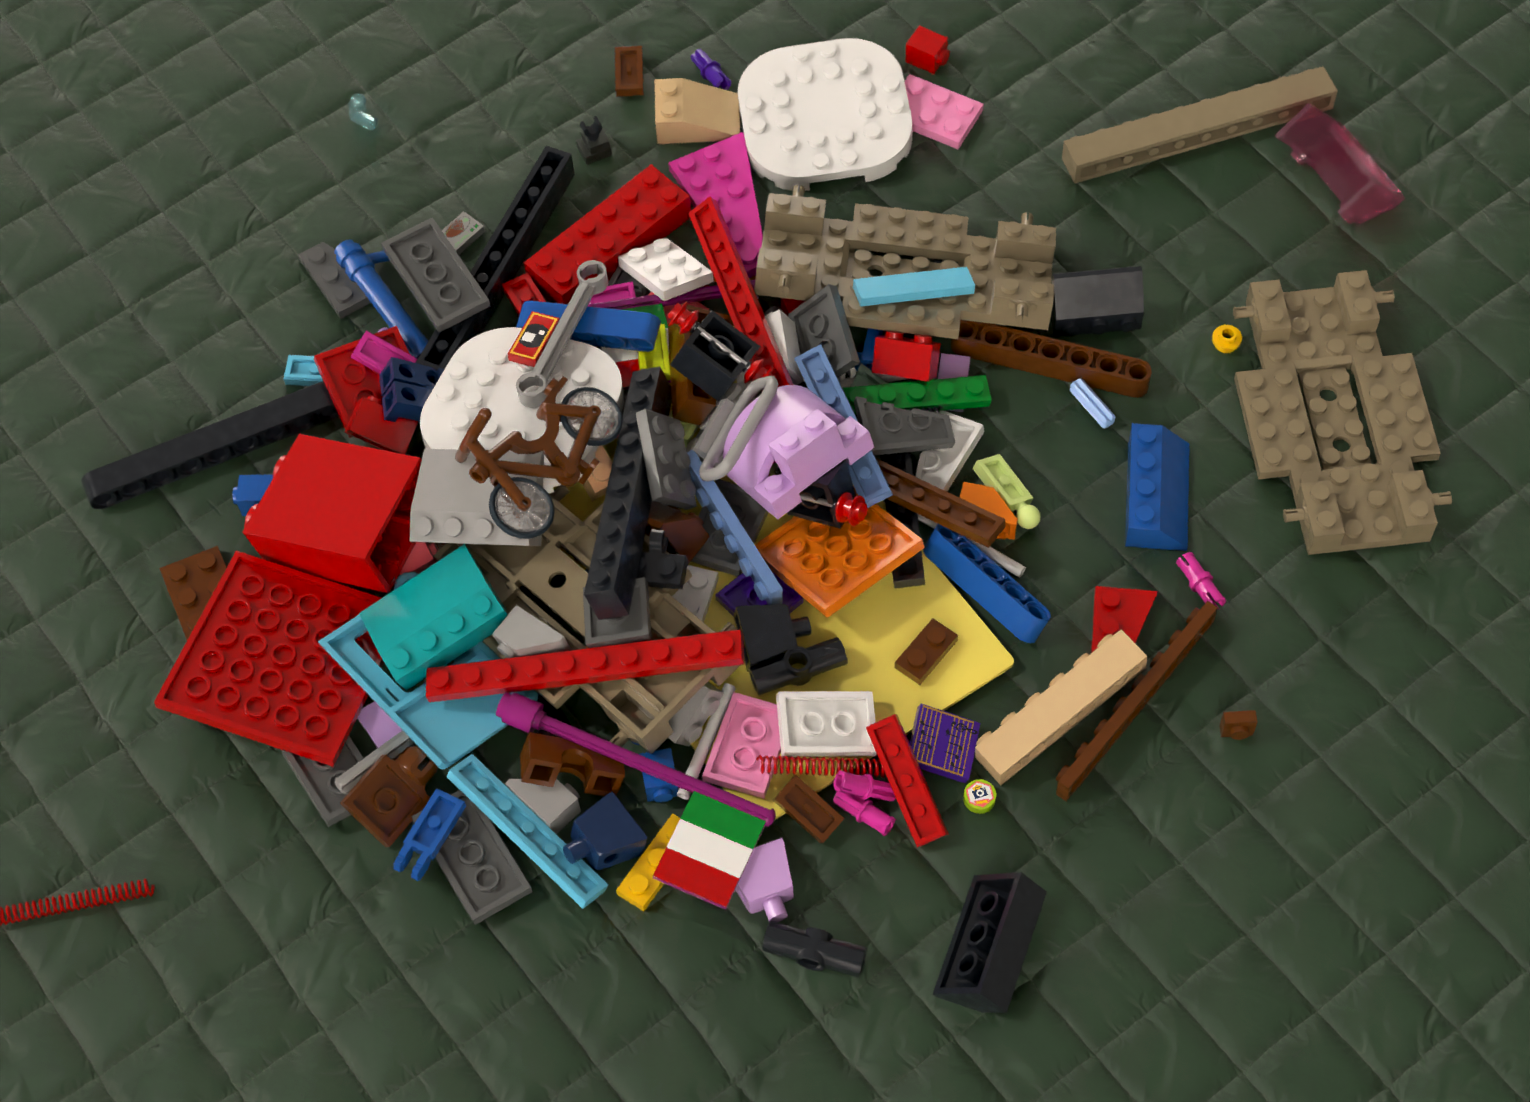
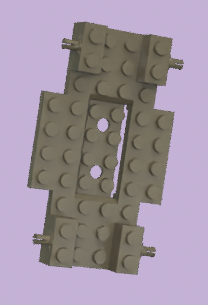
(808, 252)
(1319, 339)
(635, 704)

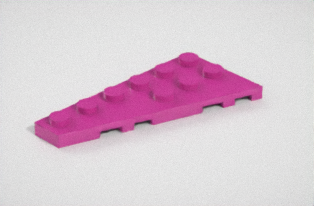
(726, 176)

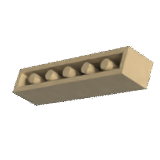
(1060, 706)

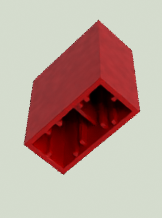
(337, 512)

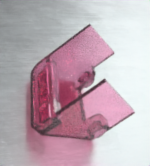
(1341, 164)

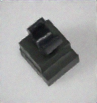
(594, 142)

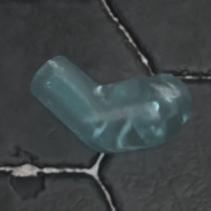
(358, 112)

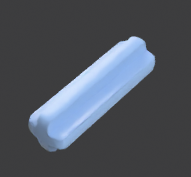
(1092, 403)

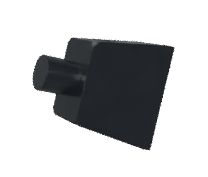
(768, 631)

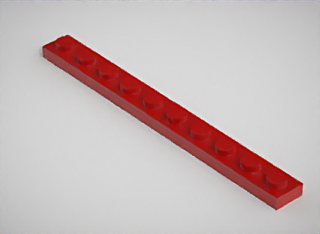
(736, 286)
(585, 666)

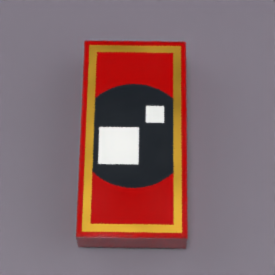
(532, 339)

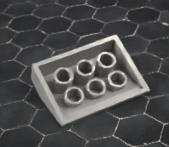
(454, 506)

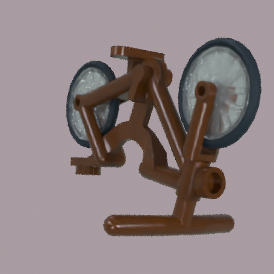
(521, 504)

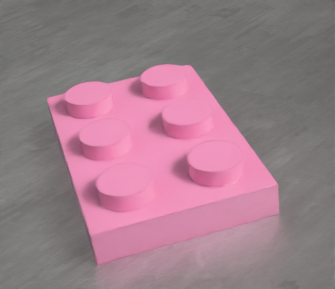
(940, 112)
(745, 733)

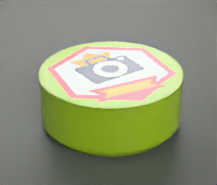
(979, 796)

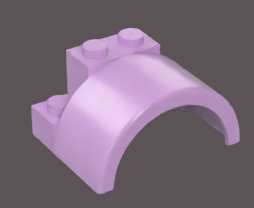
(803, 440)

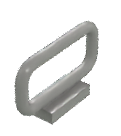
(713, 438)

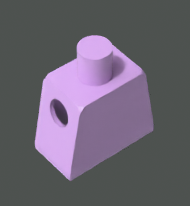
(767, 881)

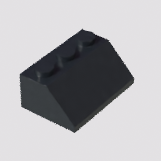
(1097, 301)

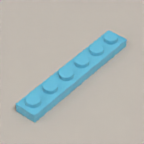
(526, 830)

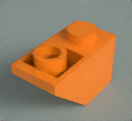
(990, 500)

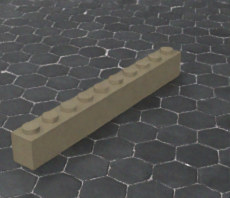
(1196, 124)

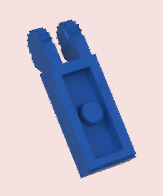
(430, 832)

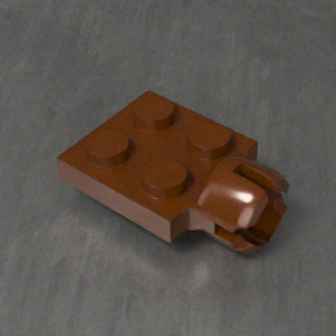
(391, 794)

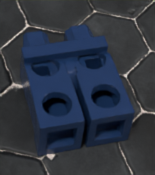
(406, 388)

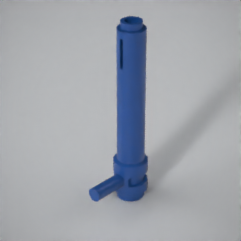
(361, 270)

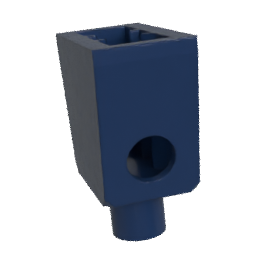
(605, 835)

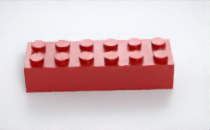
(628, 219)

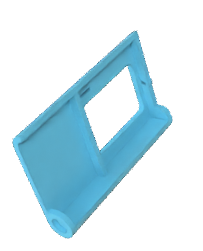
(440, 728)

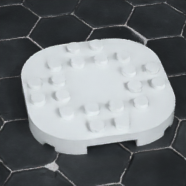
(825, 113)
(485, 378)

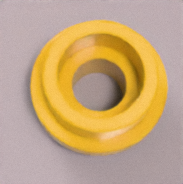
(1223, 344)

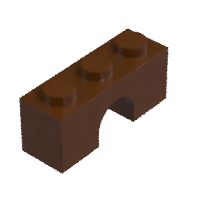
(548, 755)

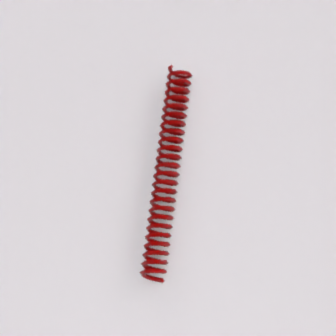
(813, 770)
(81, 904)

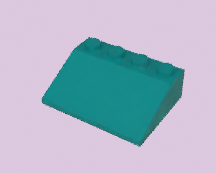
(434, 617)

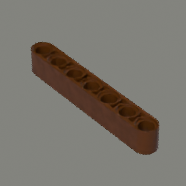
(1063, 361)

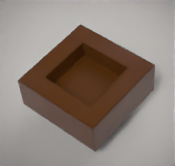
(1238, 724)

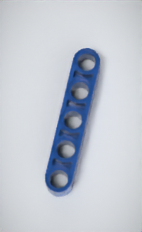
(603, 326)
(987, 583)

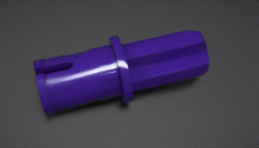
(710, 70)

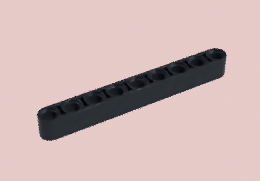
(208, 446)

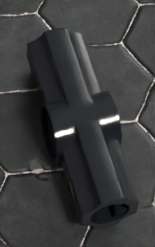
(816, 659)
(814, 949)

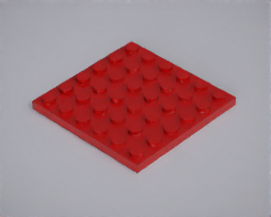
(260, 665)

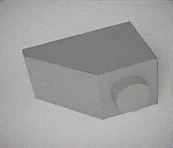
(525, 635)
(553, 805)

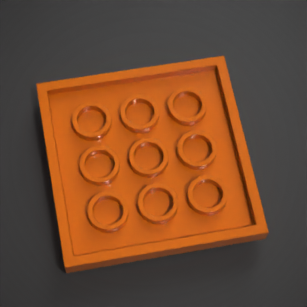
(834, 563)

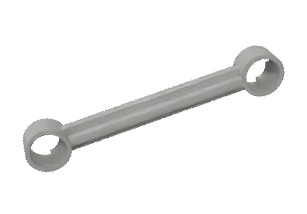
(562, 333)

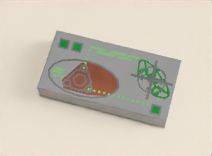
(463, 232)

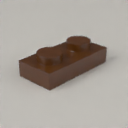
(629, 71)
(926, 651)
(808, 809)

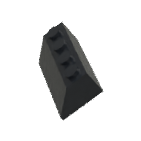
(990, 942)

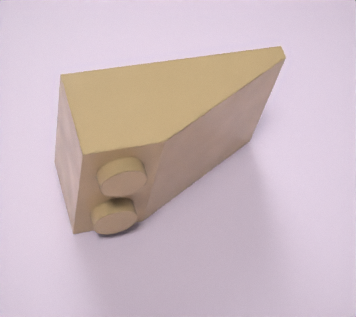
(694, 112)

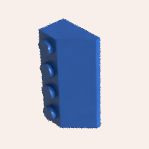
(1157, 489)

